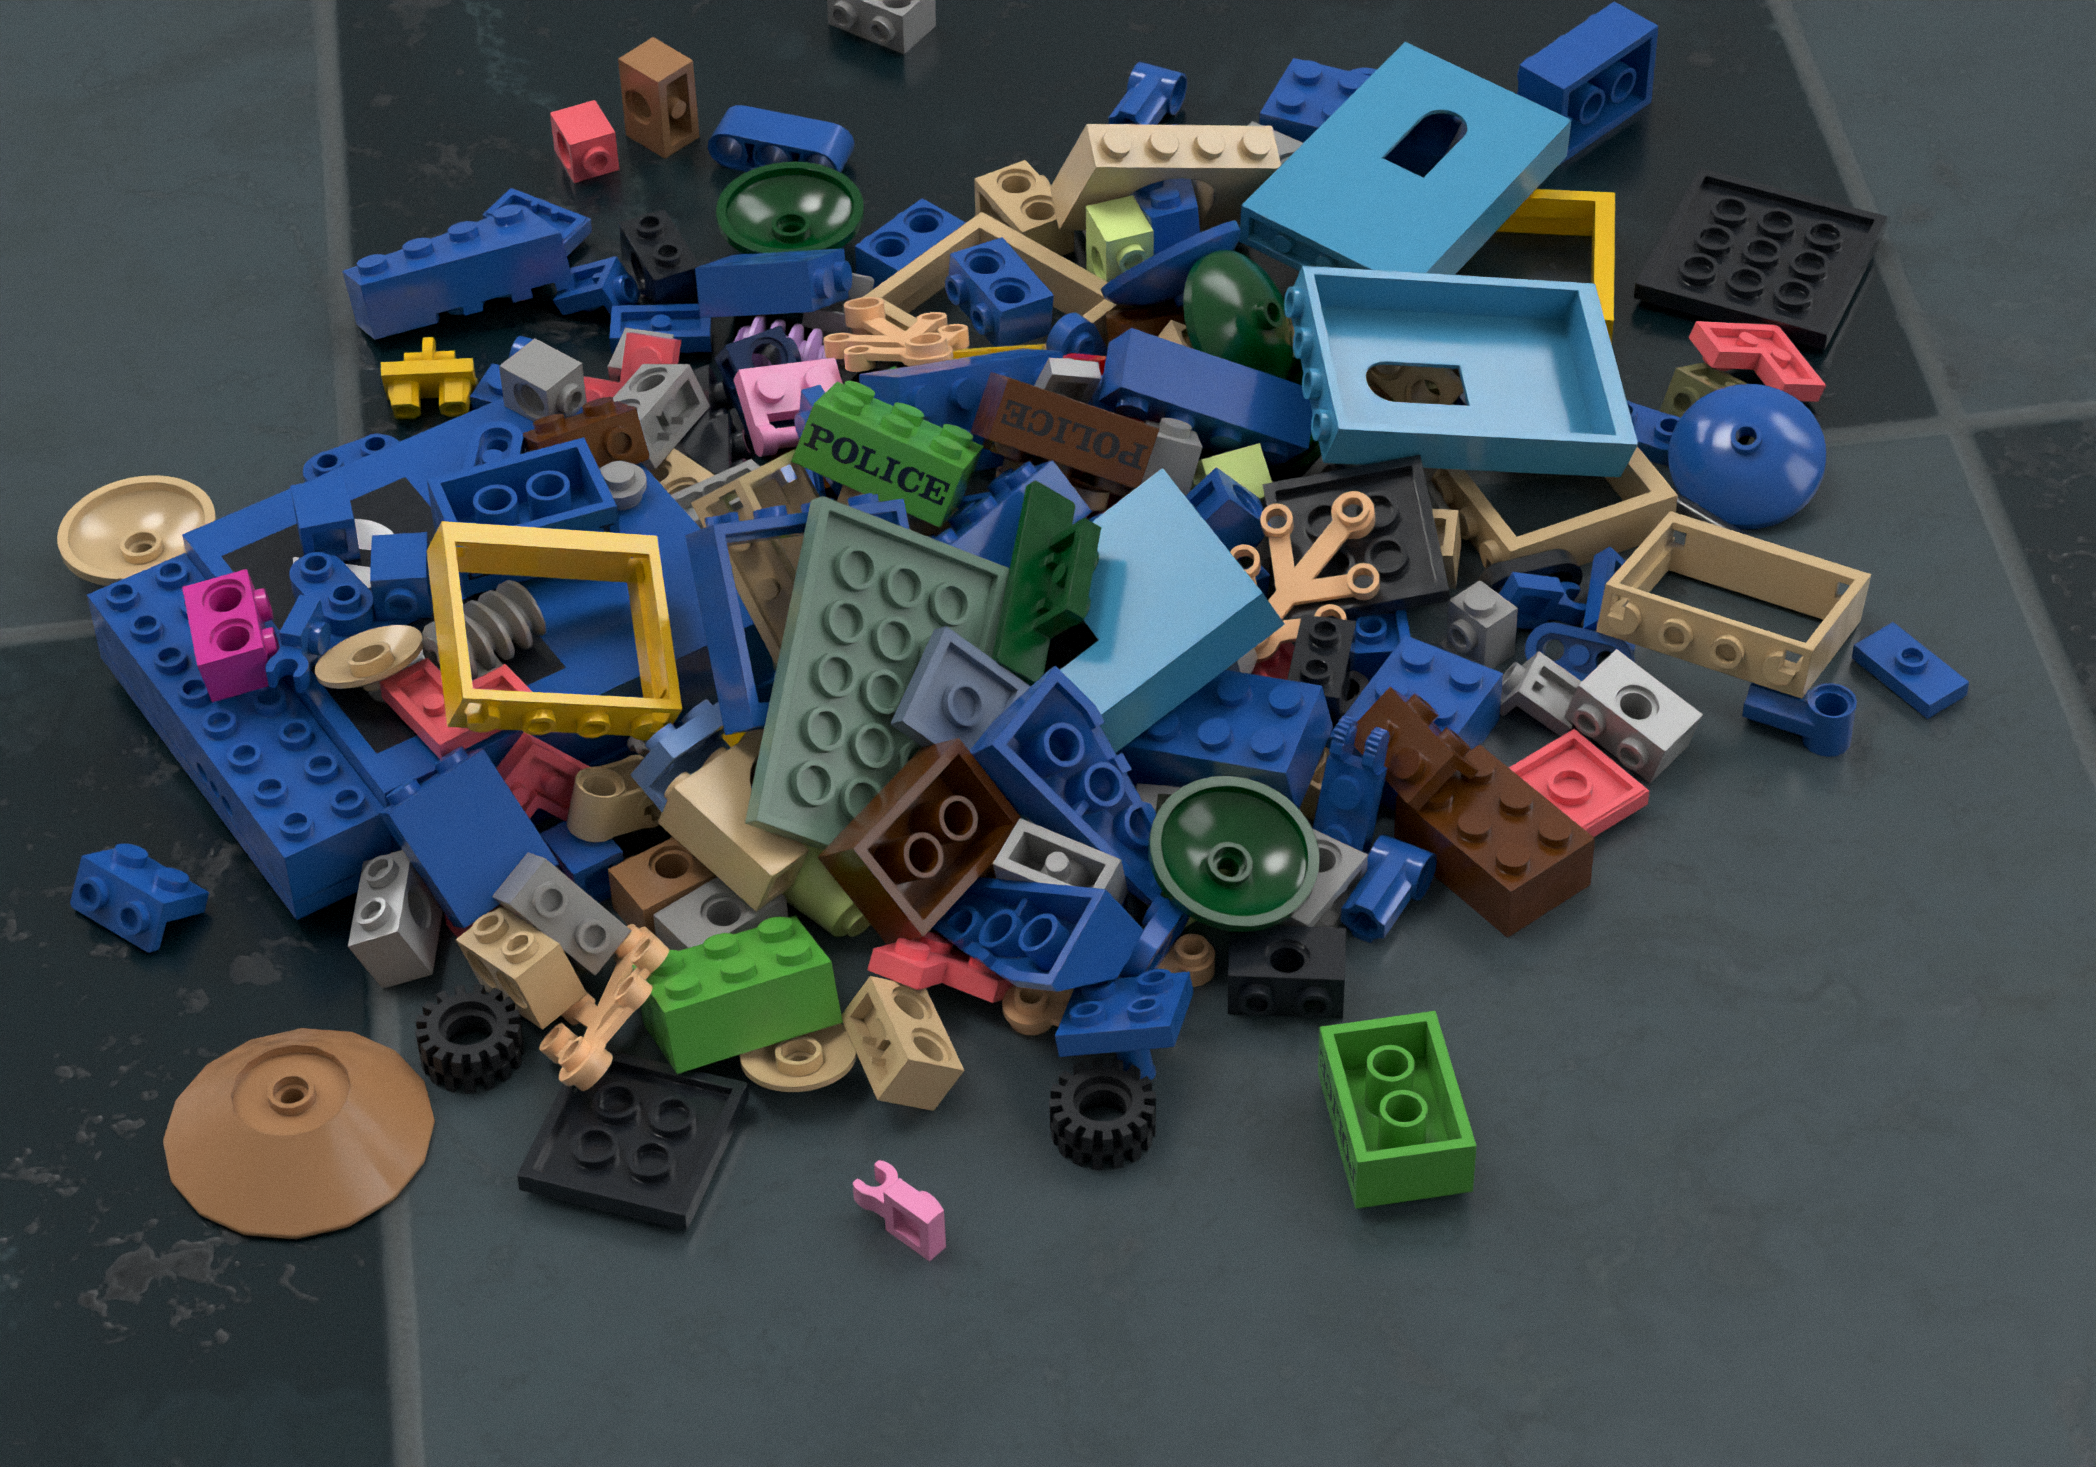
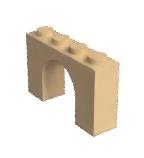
(1121, 158)
(709, 818)

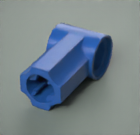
(1150, 95)
(1820, 717)
(1392, 878)

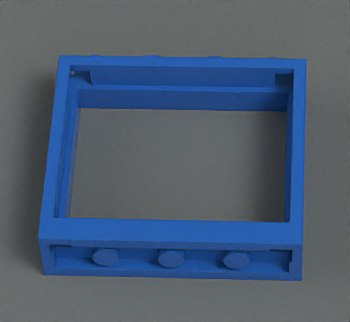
(720, 602)

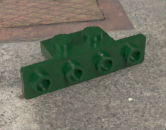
(1045, 581)

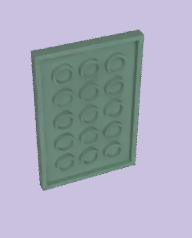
(846, 656)

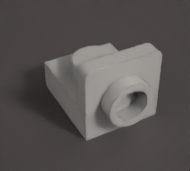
(1540, 690)

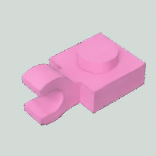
(908, 1214)

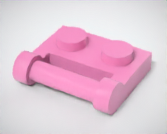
(774, 395)

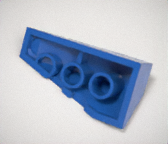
(1066, 776)
(1042, 932)

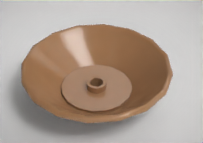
(298, 1133)

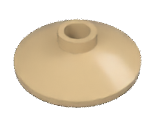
(369, 657)
(802, 1061)

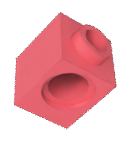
(584, 141)

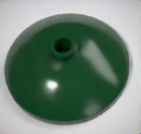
(789, 209)
(1238, 313)
(1239, 829)

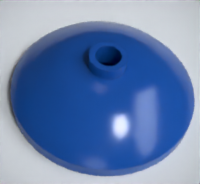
(1165, 274)
(1752, 482)

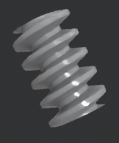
(493, 625)

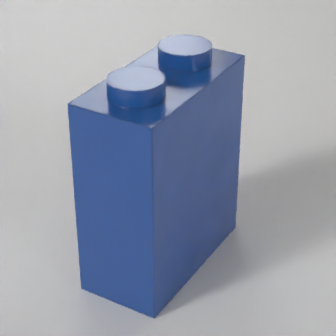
(773, 283)
(462, 832)

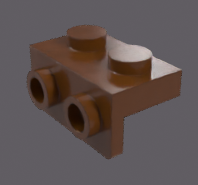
(607, 426)
(1418, 752)

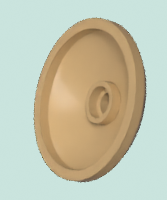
(131, 526)

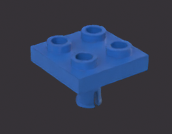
(1126, 1017)

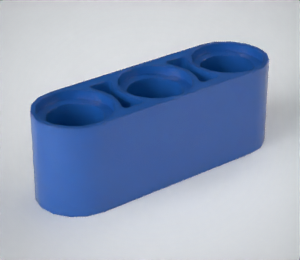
(761, 137)

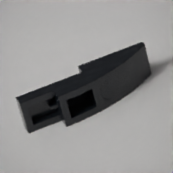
(714, 438)

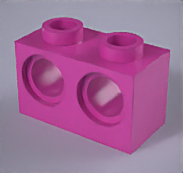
(230, 633)

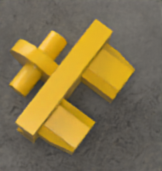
(429, 376)

